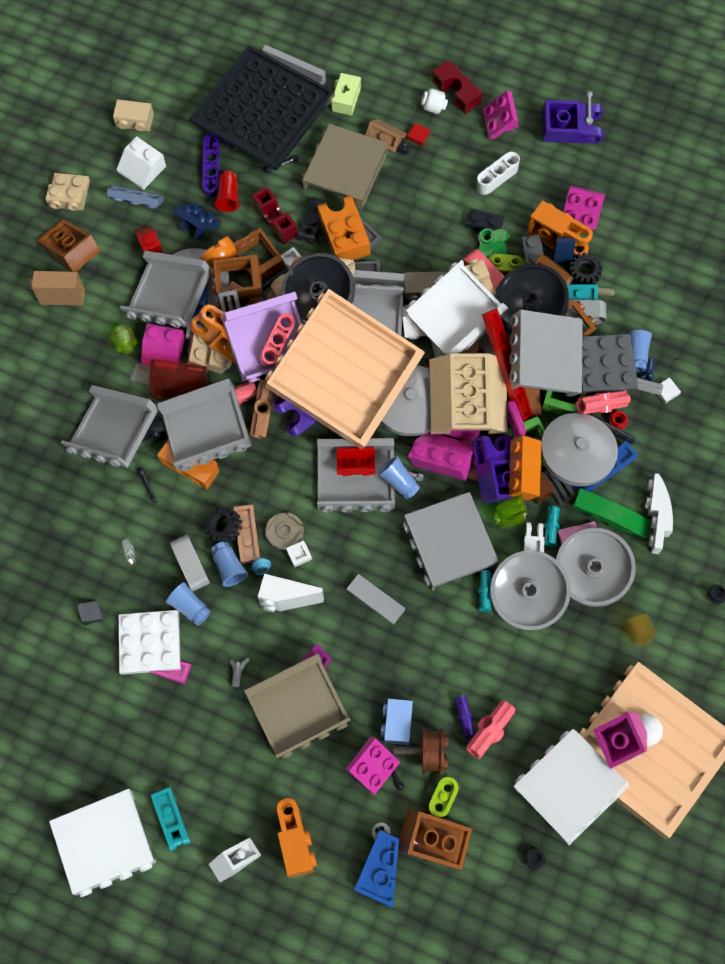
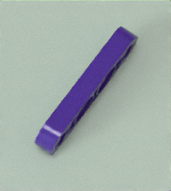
(211, 165)

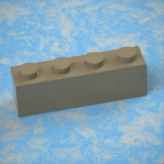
(417, 282)

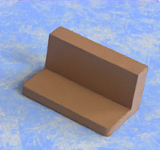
(384, 132)

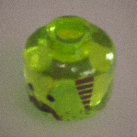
(123, 339)

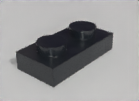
(481, 220)

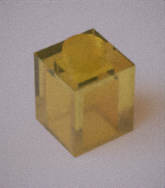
(641, 629)

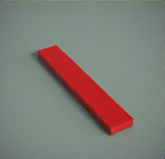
(503, 352)

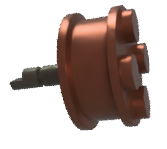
(430, 751)

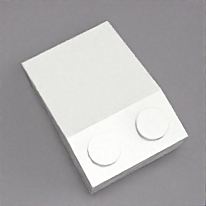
(286, 594)

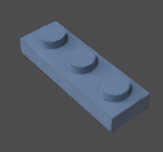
(135, 196)

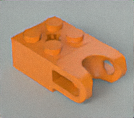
(555, 224)
(345, 231)
(213, 331)
(294, 841)

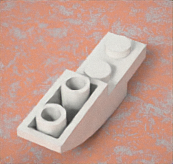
(660, 508)

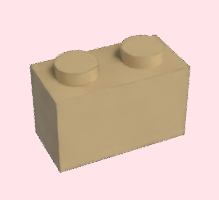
(133, 115)

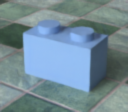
(397, 721)

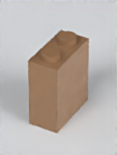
(58, 288)

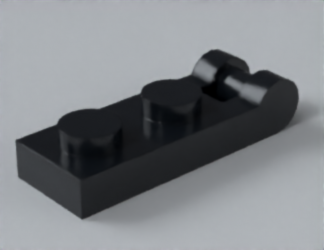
(311, 221)

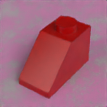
(148, 240)

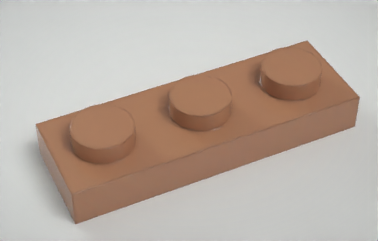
(248, 535)

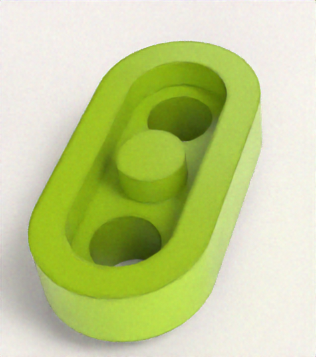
(505, 264)
(442, 797)

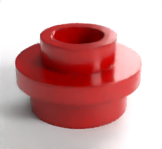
(618, 415)

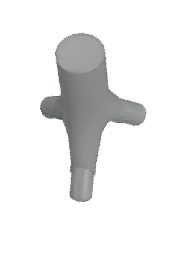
(237, 670)

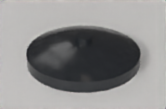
(316, 275)
(533, 289)

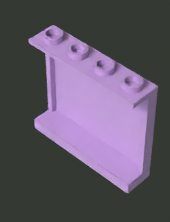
(249, 329)

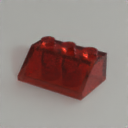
(176, 378)

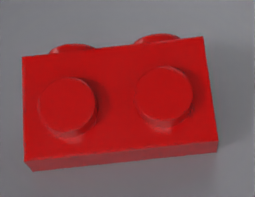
(356, 461)

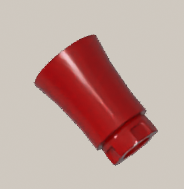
(227, 192)

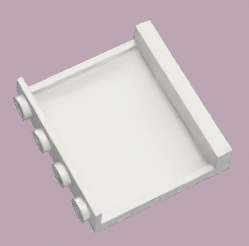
(453, 309)
(571, 785)
(102, 843)

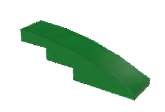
(612, 513)

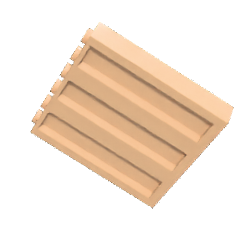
(344, 368)
(676, 769)

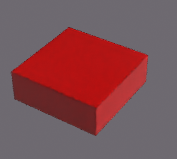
(418, 134)

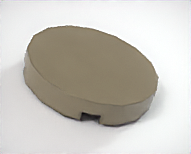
(284, 531)

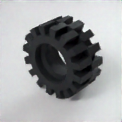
(588, 261)
(215, 520)

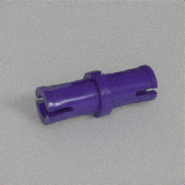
(465, 716)

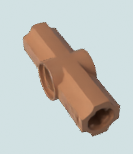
(261, 420)

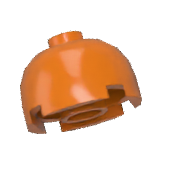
(223, 250)

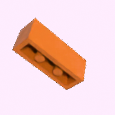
(525, 467)
(200, 474)

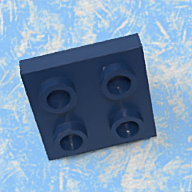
(195, 215)

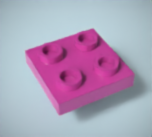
(500, 115)
(584, 205)
(372, 765)

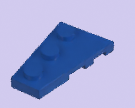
(379, 870)

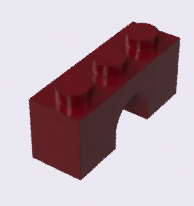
(449, 76)
(280, 223)

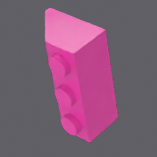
(442, 455)

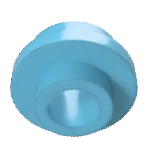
(261, 566)

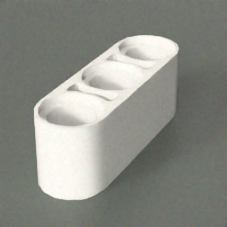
(500, 166)

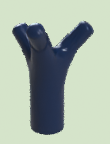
(649, 370)

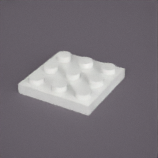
(149, 642)

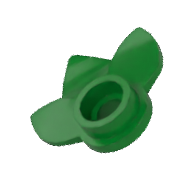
(495, 244)

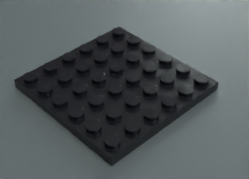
(262, 107)

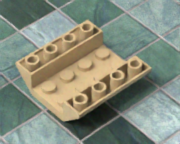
(467, 394)

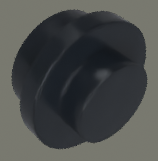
(716, 594)
(534, 859)

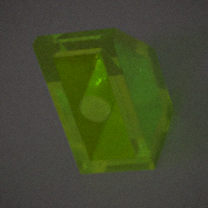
(511, 513)

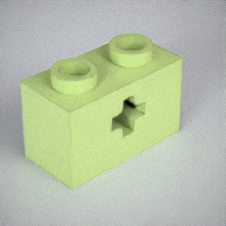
(346, 94)

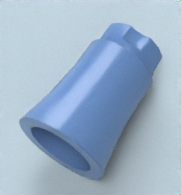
(640, 344)
(399, 477)
(228, 564)
(188, 604)

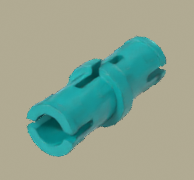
(551, 526)
(484, 591)

